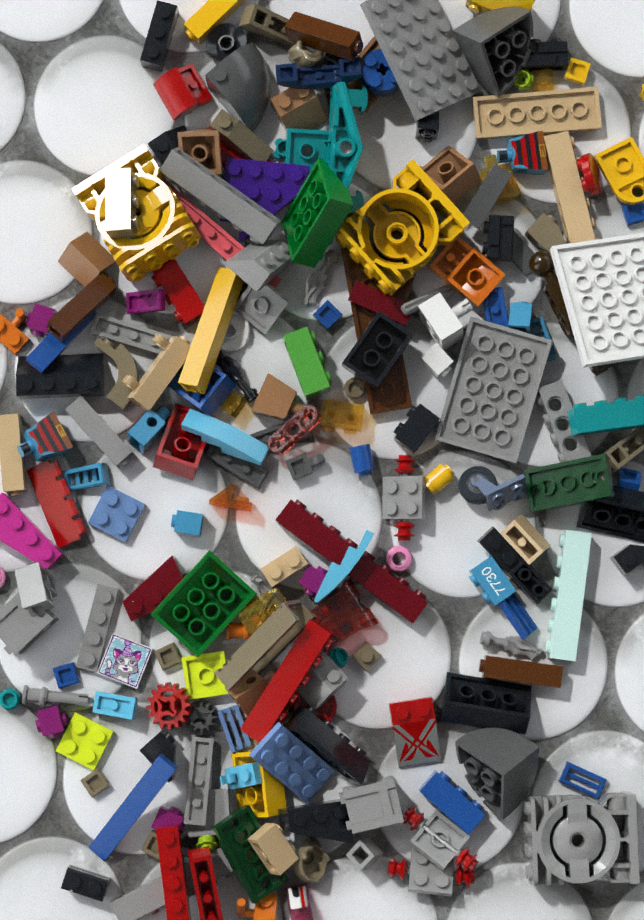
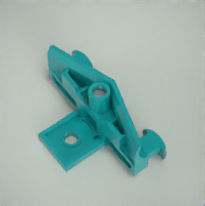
(338, 146)

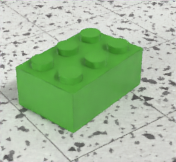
(307, 362)

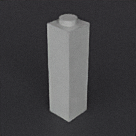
(100, 432)

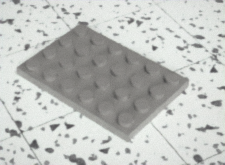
(421, 53)
(493, 389)

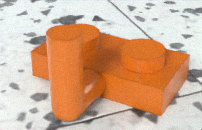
(10, 334)
(263, 910)

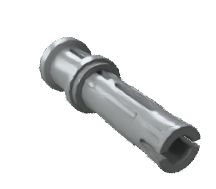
(45, 696)

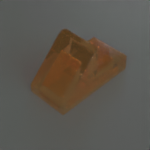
(226, 500)

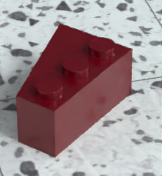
(153, 590)

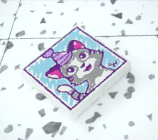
(125, 660)

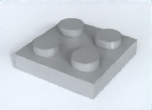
(262, 307)

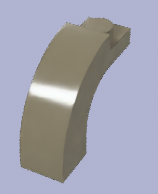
(125, 365)

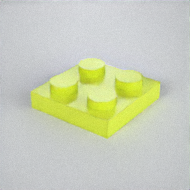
(200, 675)
(84, 741)

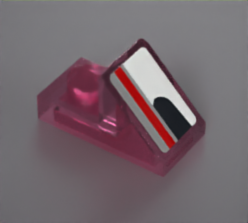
(299, 902)

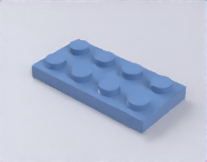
(292, 762)

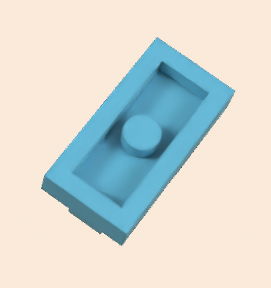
(115, 705)
(242, 776)

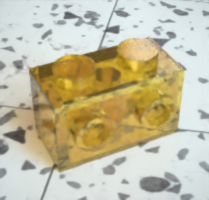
(341, 416)

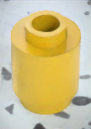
(439, 478)

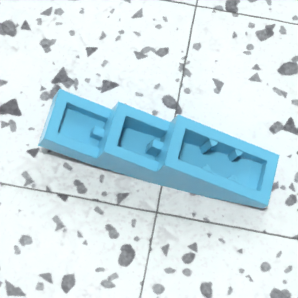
(230, 439)
(338, 572)

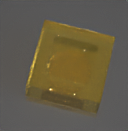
(542, 80)
(233, 404)

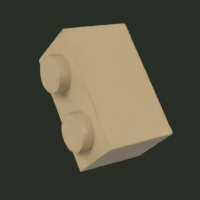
(525, 539)
(284, 566)
(273, 848)

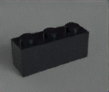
(159, 36)

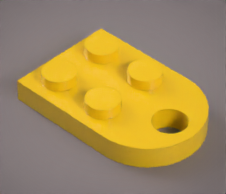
(623, 170)

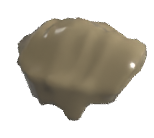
(304, 57)
(311, 861)

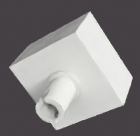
(443, 321)

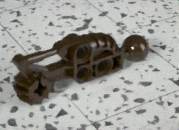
(543, 266)

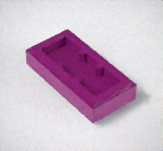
(145, 301)

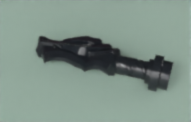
(235, 373)

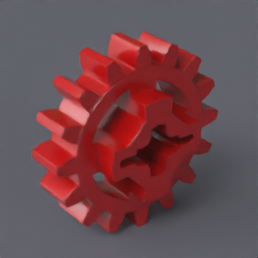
(160, 705)

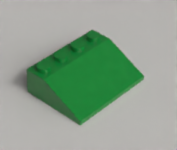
(316, 215)
(203, 603)

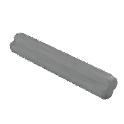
(412, 306)

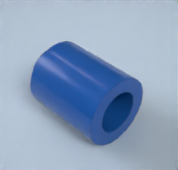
(362, 460)

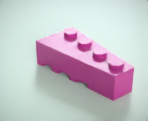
(25, 536)

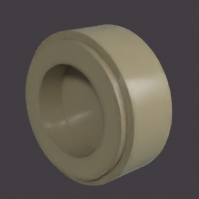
(354, 388)

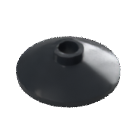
(222, 35)

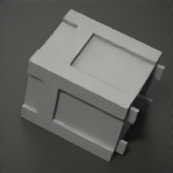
(23, 627)
(371, 804)

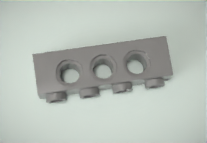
(557, 392)

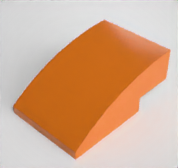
(466, 271)

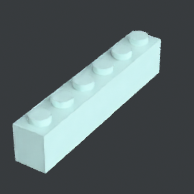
(569, 595)

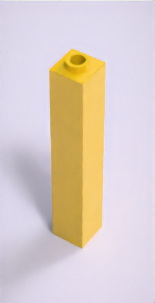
(209, 16)
(211, 331)

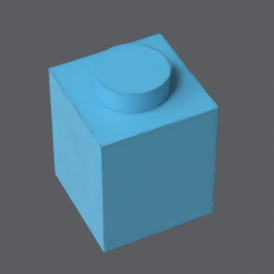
(521, 316)
(187, 523)

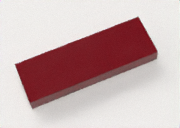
(377, 301)

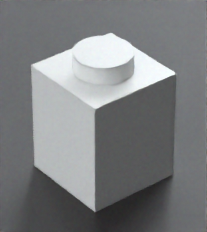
(437, 361)

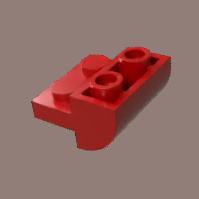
(182, 91)

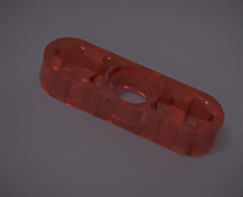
(303, 430)

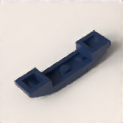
(319, 76)

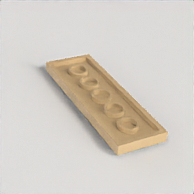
(537, 111)

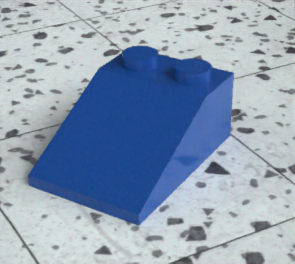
(216, 393)

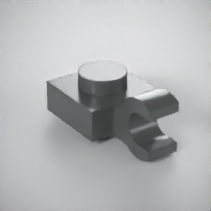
(301, 466)

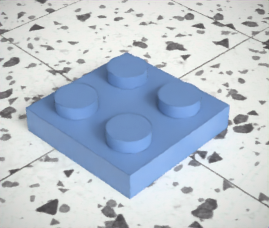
(116, 513)

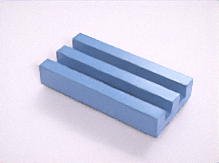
(228, 710)

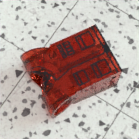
(344, 613)

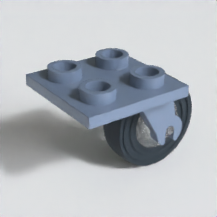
(480, 486)

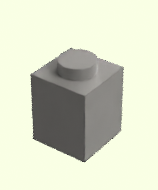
(364, 854)

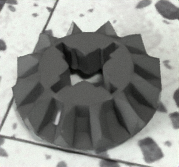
(211, 721)

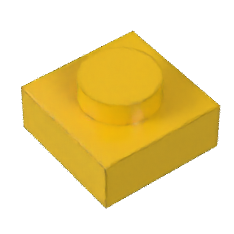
(577, 71)

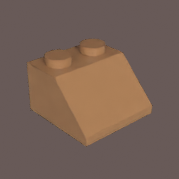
(298, 109)
(452, 173)

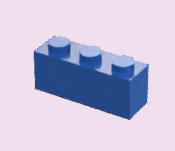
(452, 801)

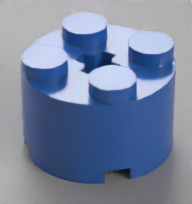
(373, 79)

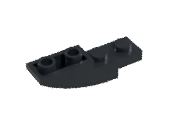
(514, 565)

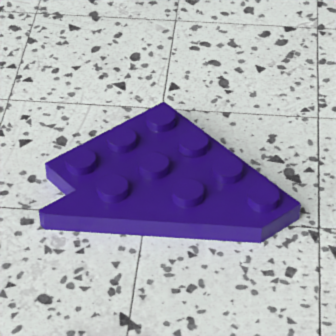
(266, 183)

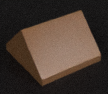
(203, 147)
(86, 259)

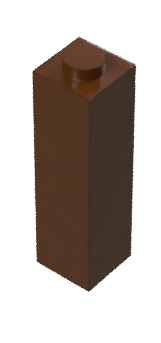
(324, 36)
(81, 307)
(521, 671)

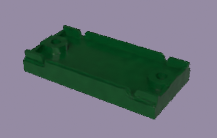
(569, 483)
(242, 857)

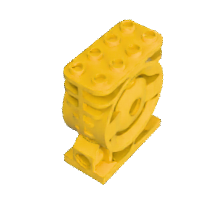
(355, 231)
(158, 237)

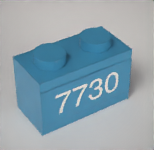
(491, 581)

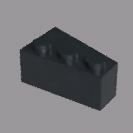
(317, 820)

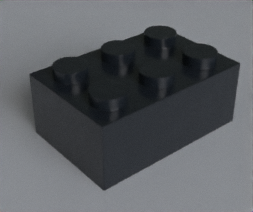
(377, 350)

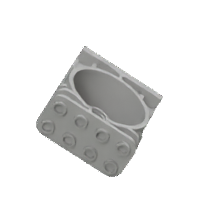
(545, 811)

